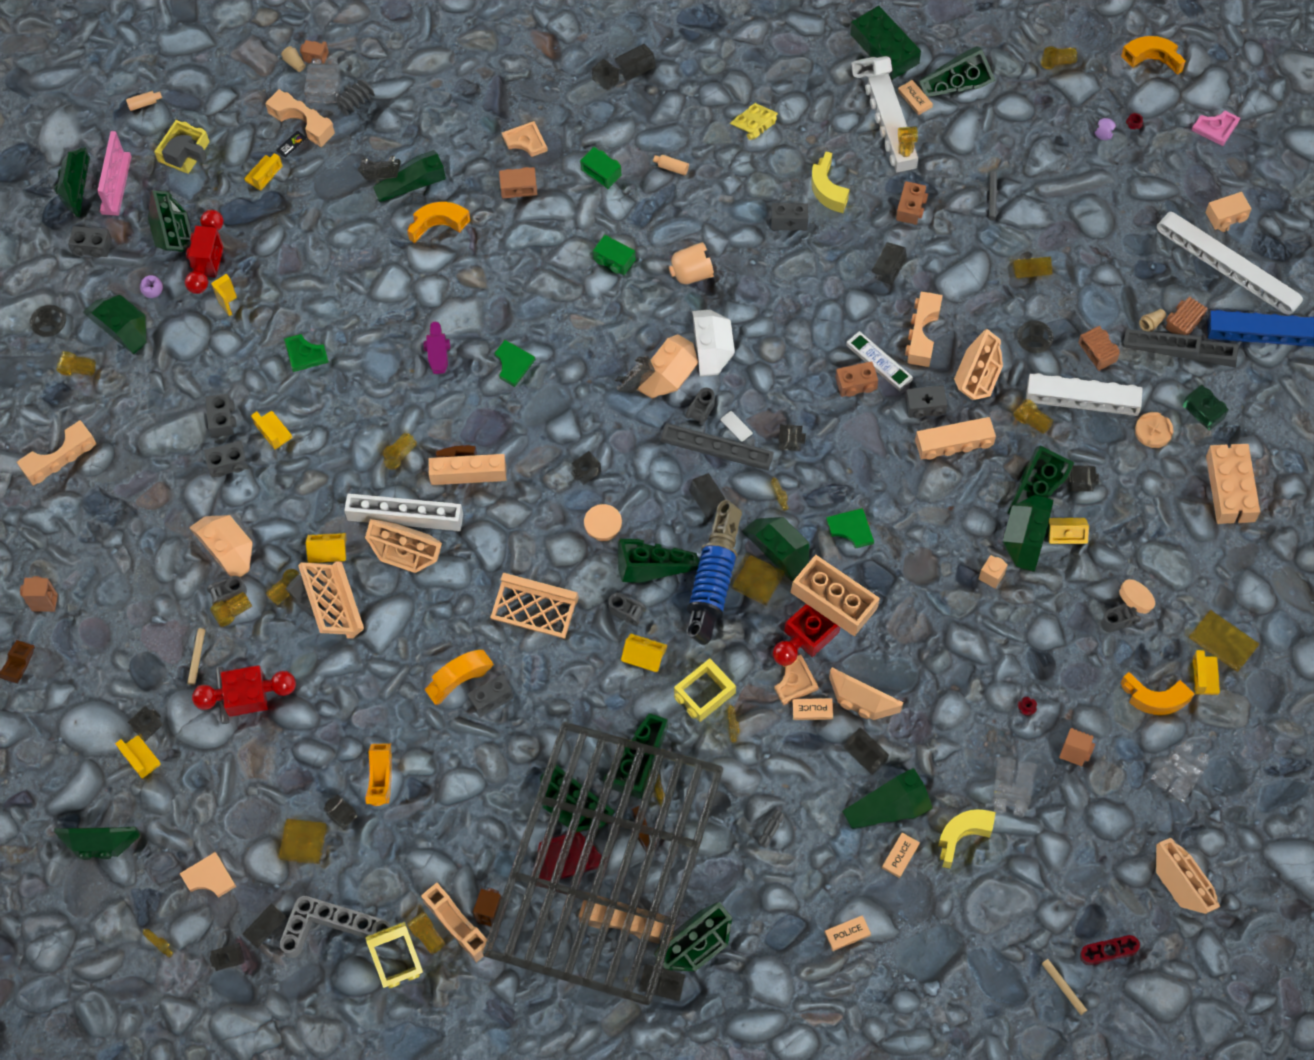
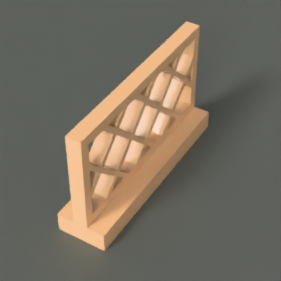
(542, 591)
(340, 595)

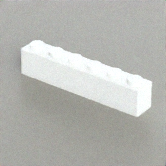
(890, 118)
(1084, 394)
(404, 512)

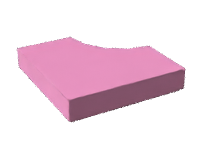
(1216, 128)

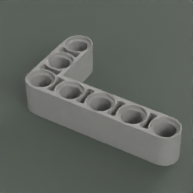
(332, 920)

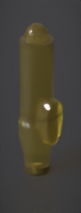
(781, 495)
(733, 724)
(659, 791)
(160, 943)

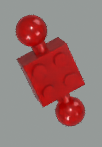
(204, 252)
(807, 630)
(244, 690)

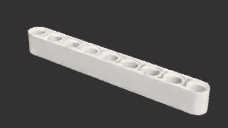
(1230, 263)

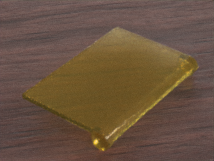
(1224, 641)

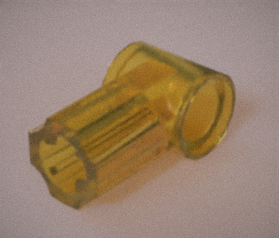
(1054, 56)
(907, 137)
(70, 363)
(1029, 413)
(398, 450)
(278, 592)
(226, 611)
(423, 929)

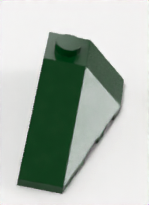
(895, 800)

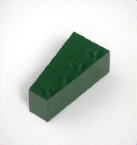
(651, 733)

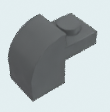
(180, 149)
(300, 596)

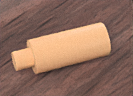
(143, 100)
(672, 164)

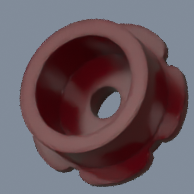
(1137, 118)
(1027, 711)

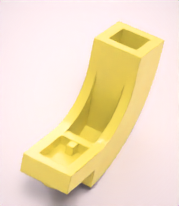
(825, 191)
(967, 823)

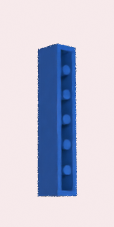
(1261, 328)

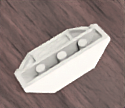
(713, 341)

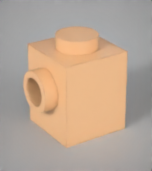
(993, 571)

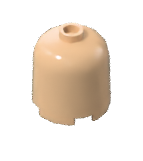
(691, 264)

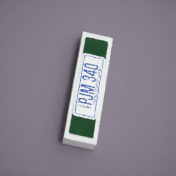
(882, 362)

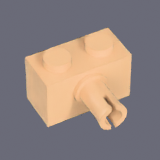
(1228, 211)

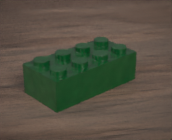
(883, 37)

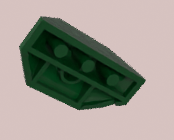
(73, 179)
(168, 222)
(120, 321)
(1027, 531)
(780, 544)
(572, 798)
(97, 842)
(698, 939)

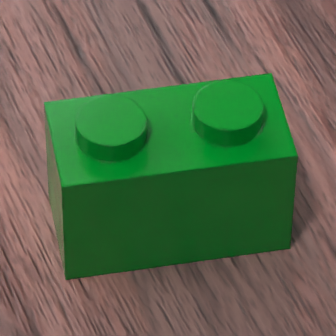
(601, 167)
(614, 255)

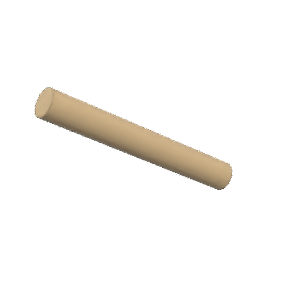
(196, 656)
(1064, 987)

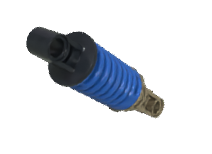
(714, 574)

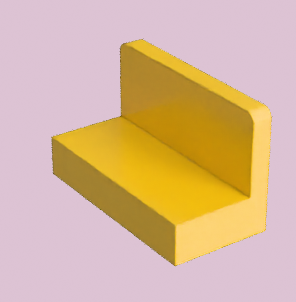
(264, 171)
(224, 292)
(271, 429)
(1068, 531)
(326, 548)
(643, 652)
(1205, 674)
(138, 756)

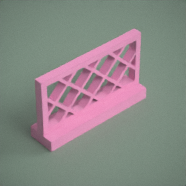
(113, 176)

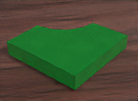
(304, 354)
(514, 362)
(851, 526)

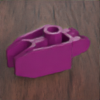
(437, 348)

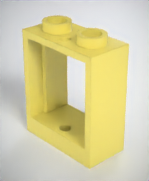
(177, 129)
(718, 677)
(386, 936)

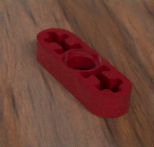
(1126, 952)

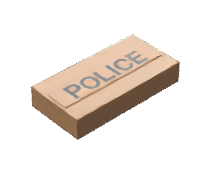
(915, 97)
(812, 709)
(900, 855)
(847, 933)

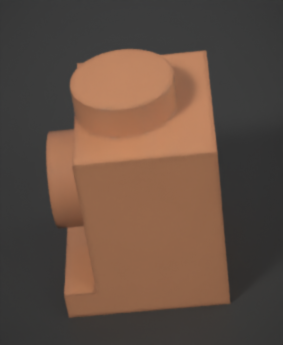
(314, 50)

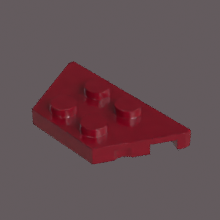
(572, 858)

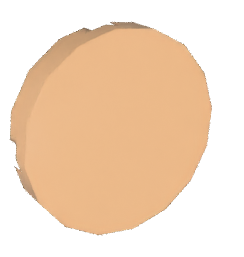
(1153, 430)
(603, 522)
(1137, 596)

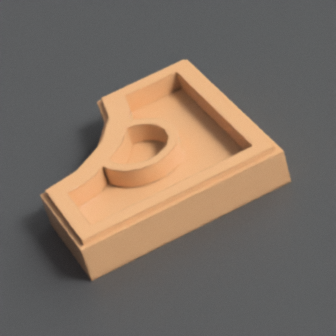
(526, 138)
(796, 682)
(208, 875)

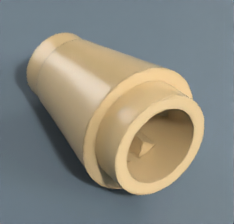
(293, 58)
(1150, 321)

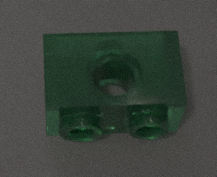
(1208, 417)

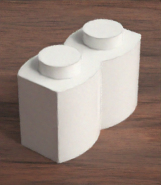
(871, 67)

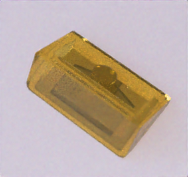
(1032, 267)

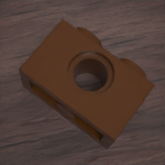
(486, 906)

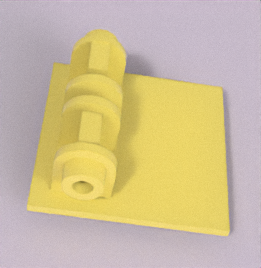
(755, 120)

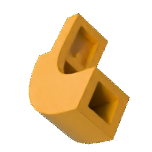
(1153, 48)
(438, 214)
(467, 666)
(1156, 702)
(379, 774)

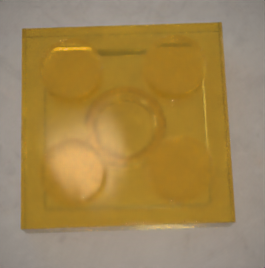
(758, 580)
(303, 841)

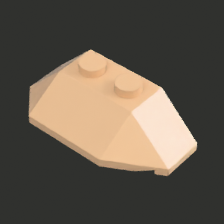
(980, 366)
(672, 367)
(225, 543)
(402, 545)
(862, 697)
(1184, 878)

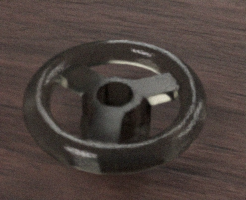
(46, 312)
(1037, 328)

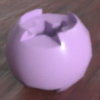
(1105, 129)
(156, 284)

